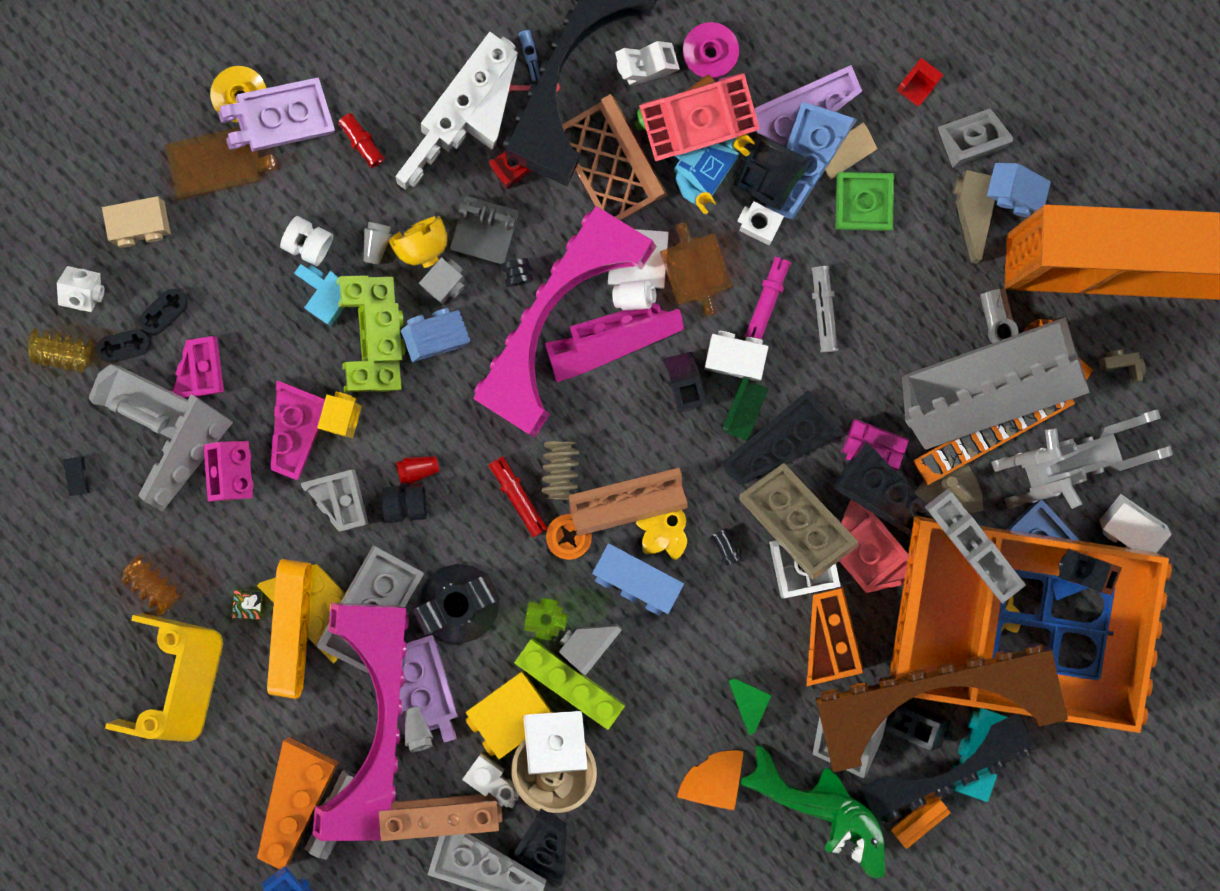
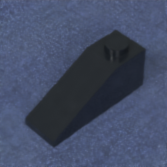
(918, 726)

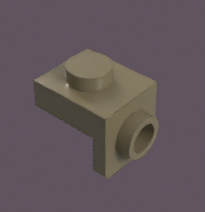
(1118, 359)

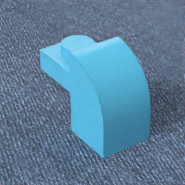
(325, 299)

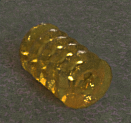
(59, 352)

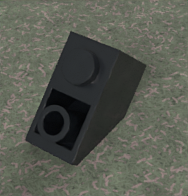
(685, 382)

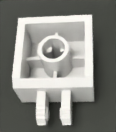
(793, 580)

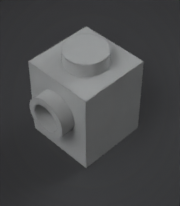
(443, 280)

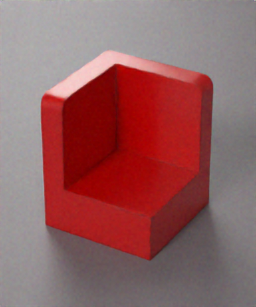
(919, 82)

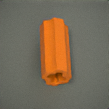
(919, 822)

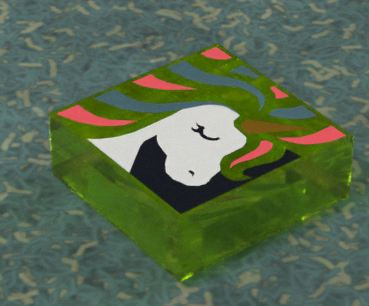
(247, 604)

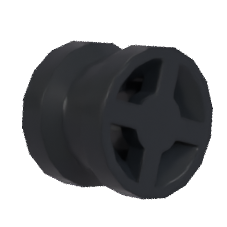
(517, 272)

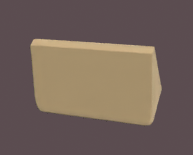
(853, 149)

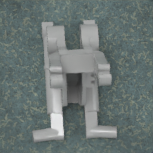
(1066, 464)

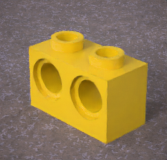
(340, 414)

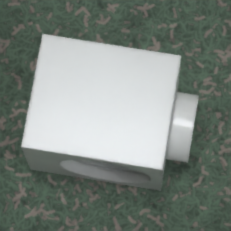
(772, 220)

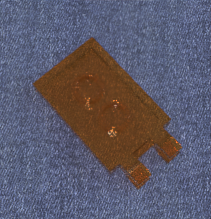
(209, 166)

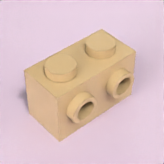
(136, 221)

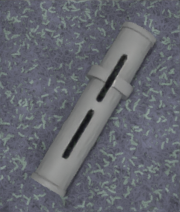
(824, 307)

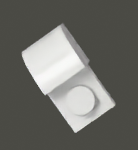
(647, 63)

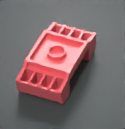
(699, 117)

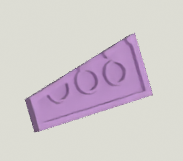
(830, 92)

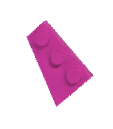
(295, 429)

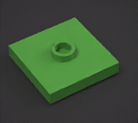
(864, 201)

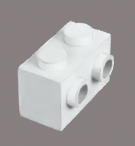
(736, 356)
(1134, 526)

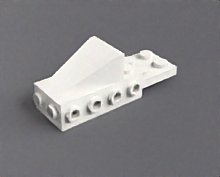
(482, 91)

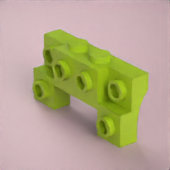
(379, 333)

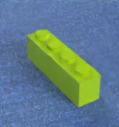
(570, 683)

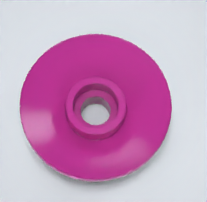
(710, 36)

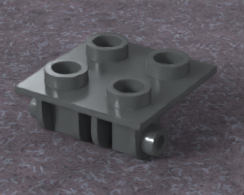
(484, 230)

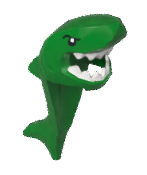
(828, 802)

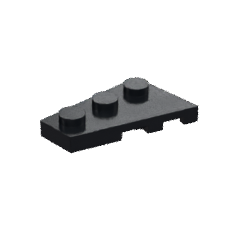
(544, 847)

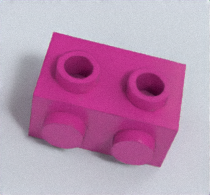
(228, 471)

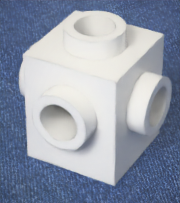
(79, 289)

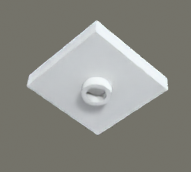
(654, 268)
(555, 742)

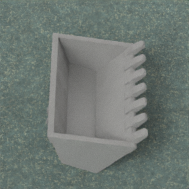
(993, 384)

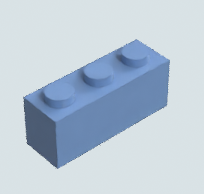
(637, 580)

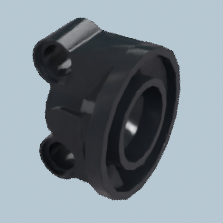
(482, 604)

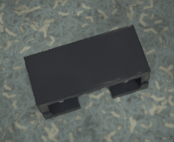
(75, 477)

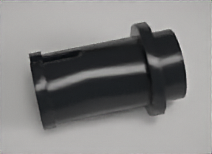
(726, 547)

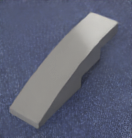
(975, 545)

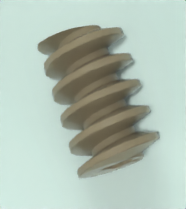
(560, 469)

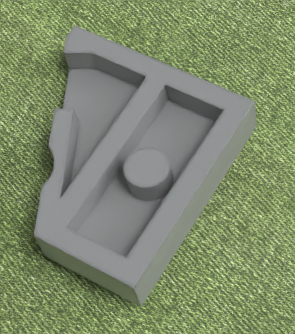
(339, 499)

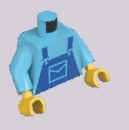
(704, 169)

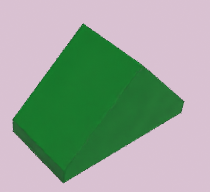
(750, 702)

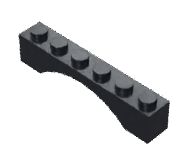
(1004, 742)

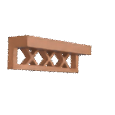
(627, 503)

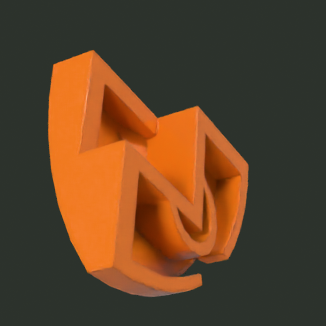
(714, 780)

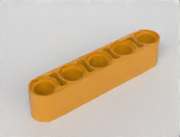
(289, 628)

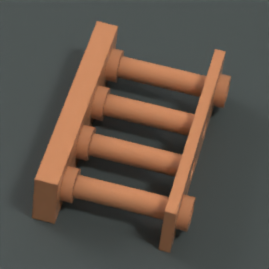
(440, 817)

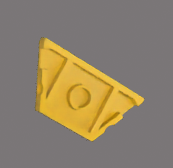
(323, 593)

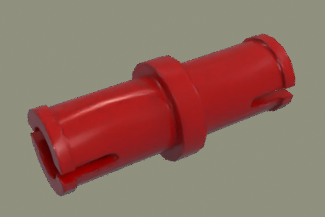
(361, 140)

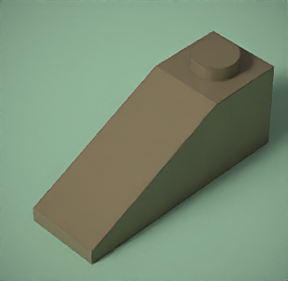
(974, 210)

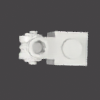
(487, 778)

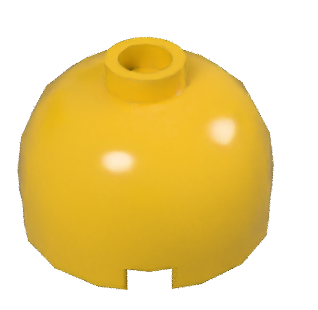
(421, 242)

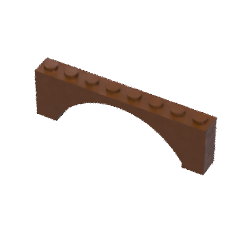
(1022, 677)

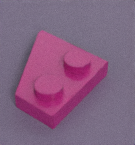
(200, 369)

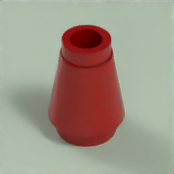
(416, 468)

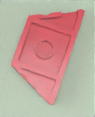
(879, 558)

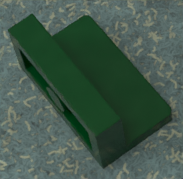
(744, 409)

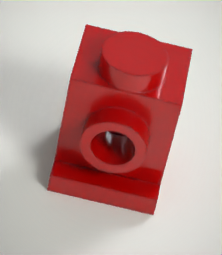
(507, 174)

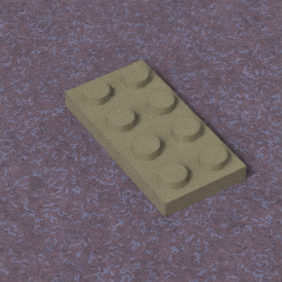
(798, 521)

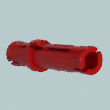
(517, 496)

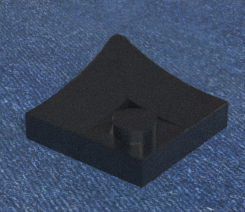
(771, 171)

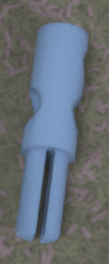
(527, 42)

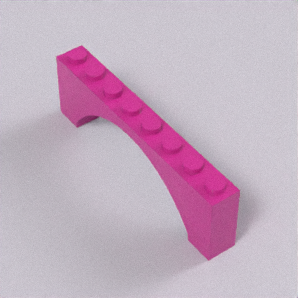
(599, 247)
(378, 638)

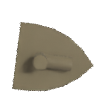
(961, 483)

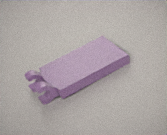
(278, 115)
(427, 687)

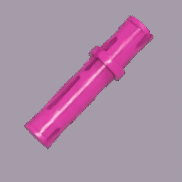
(768, 298)

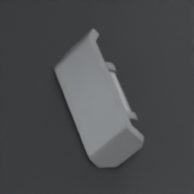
(138, 399)

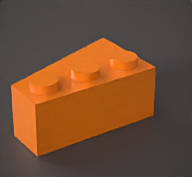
(832, 639)

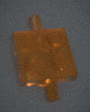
(696, 269)

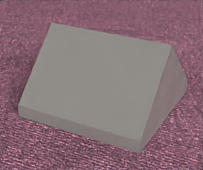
(974, 137)

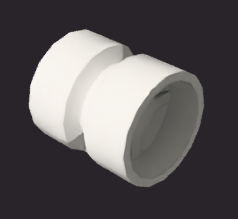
(315, 245)

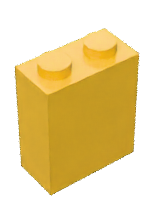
(502, 712)

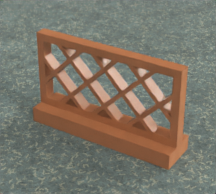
(630, 147)

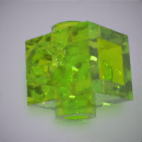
(534, 618)

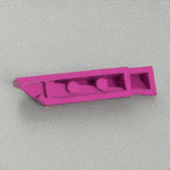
(610, 338)

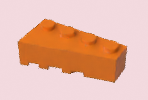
(296, 790)

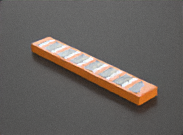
(963, 450)

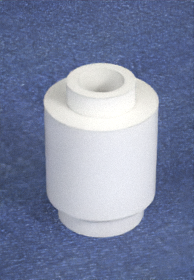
(634, 295)

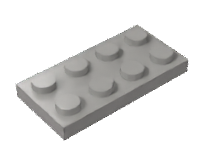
(378, 582)

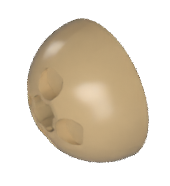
(563, 794)

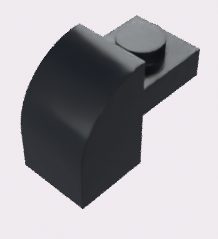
(1089, 571)

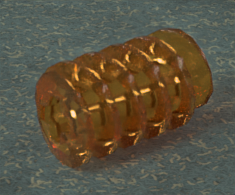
(150, 585)

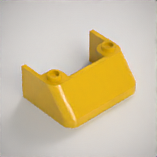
(190, 685)

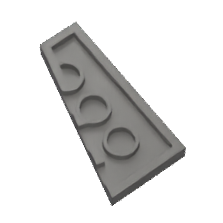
(184, 452)
(480, 867)

